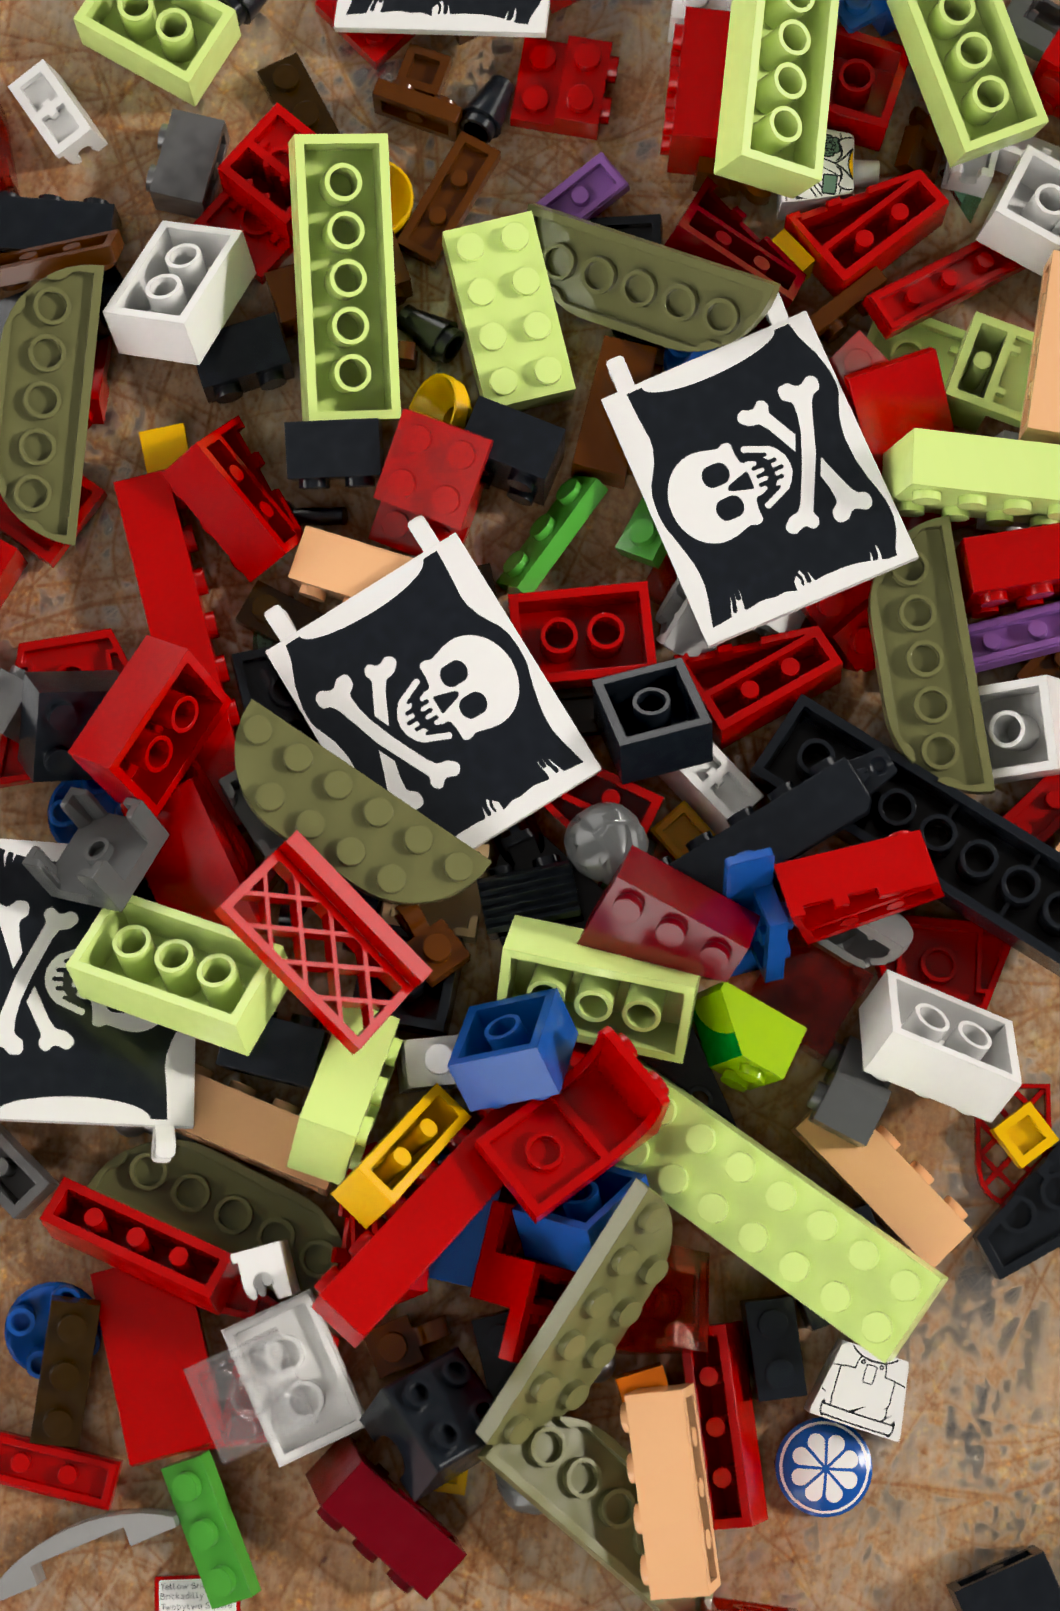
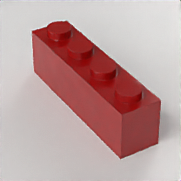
(141, 1245)
(728, 1428)

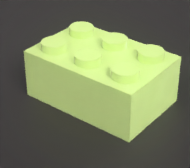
(162, 40)
(344, 1101)

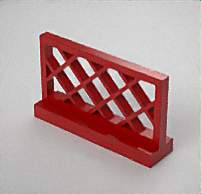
(344, 919)

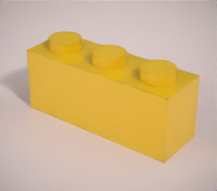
(401, 1156)

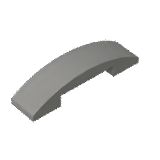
(138, 1525)

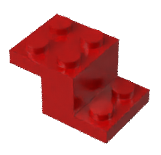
(258, 190)
(429, 473)
(515, 1282)

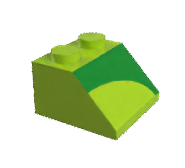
(745, 1037)

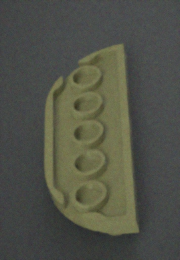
(648, 286)
(47, 397)
(929, 664)
(347, 817)
(223, 1204)
(586, 1320)
(584, 1488)

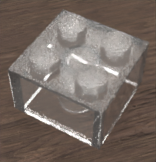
(250, 1396)

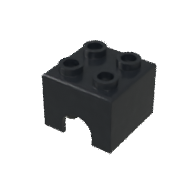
(432, 1420)

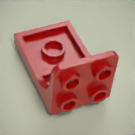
(574, 1137)

